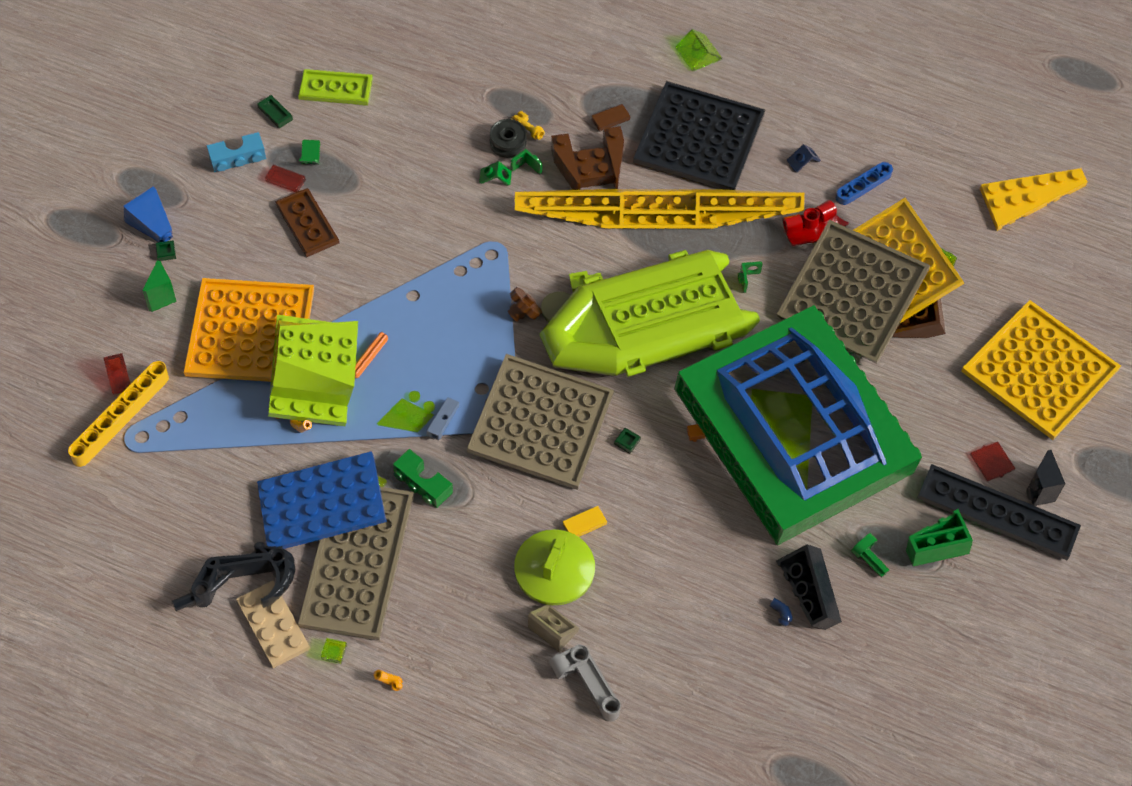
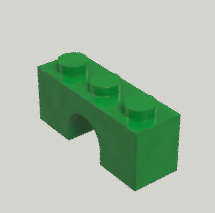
(433, 490)

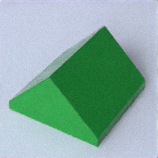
(158, 289)

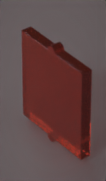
(992, 461)

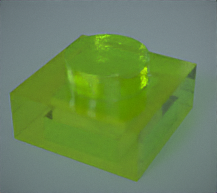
(333, 650)

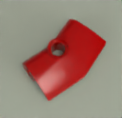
(810, 225)

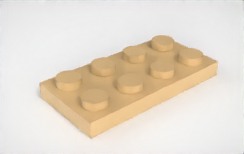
(273, 626)

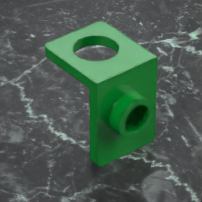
(310, 152)
(526, 157)
(495, 171)
(742, 276)

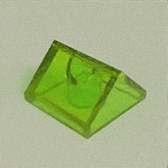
(697, 50)

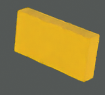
(585, 522)

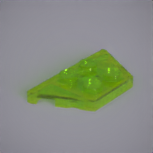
(408, 415)

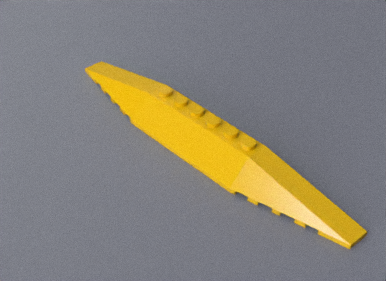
(659, 206)

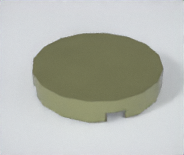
(552, 304)

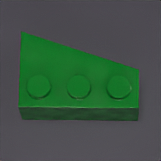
(940, 541)

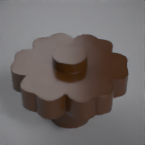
(523, 305)

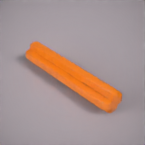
(370, 353)

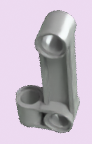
(566, 664)

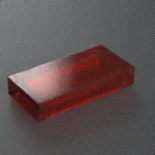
(285, 178)

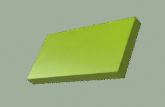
(335, 87)

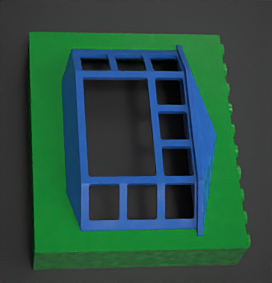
(754, 452)

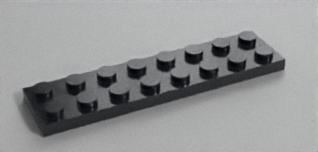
(999, 512)

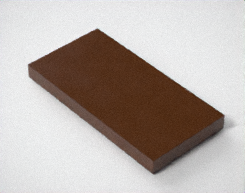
(307, 222)

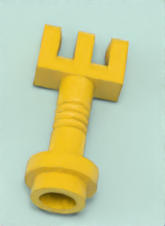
(536, 132)

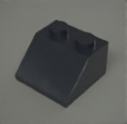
(1046, 482)

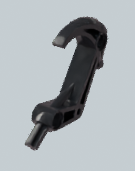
(219, 569)

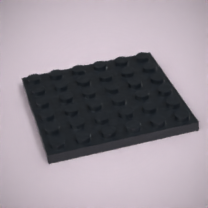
(699, 136)

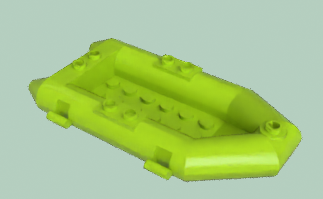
(647, 316)

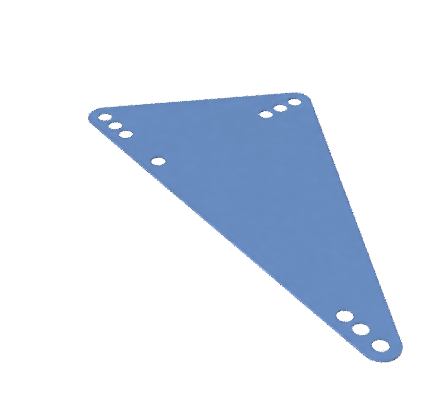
(434, 347)

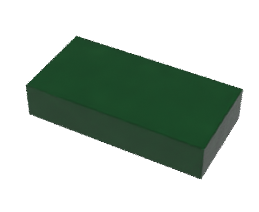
(275, 111)

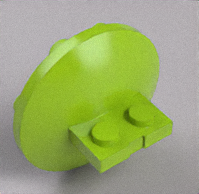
(554, 567)

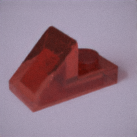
(117, 372)

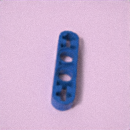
(866, 185)

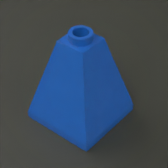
(148, 216)

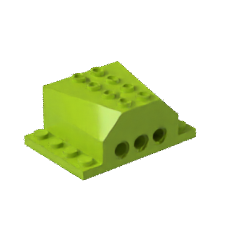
(313, 370)

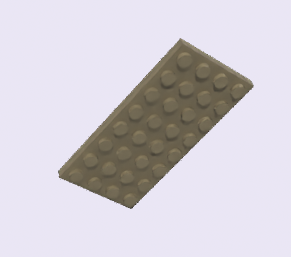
(356, 574)

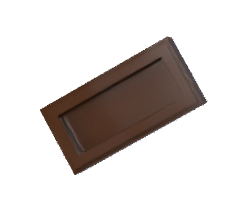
(611, 117)

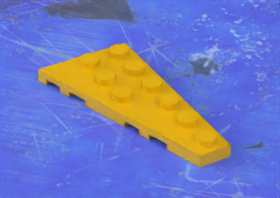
(1023, 196)

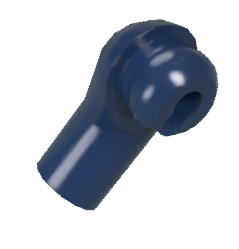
(784, 611)

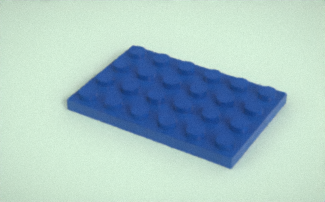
(321, 501)

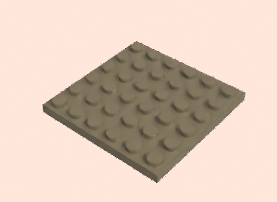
(857, 287)
(540, 421)

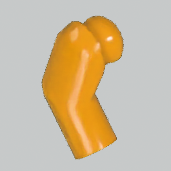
(301, 426)
(389, 679)

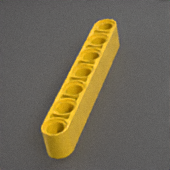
(117, 421)

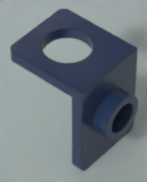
(802, 157)

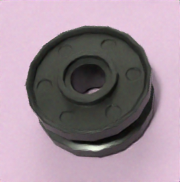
(507, 138)

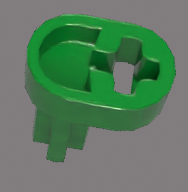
(862, 550)

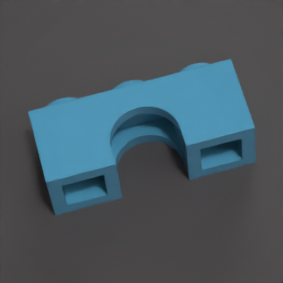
(225, 158)

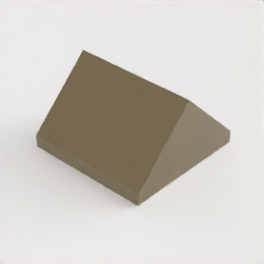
(552, 626)

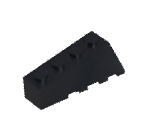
(812, 585)

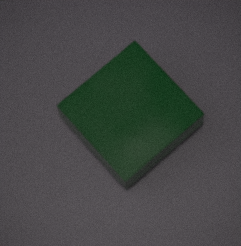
(165, 250)
(627, 440)

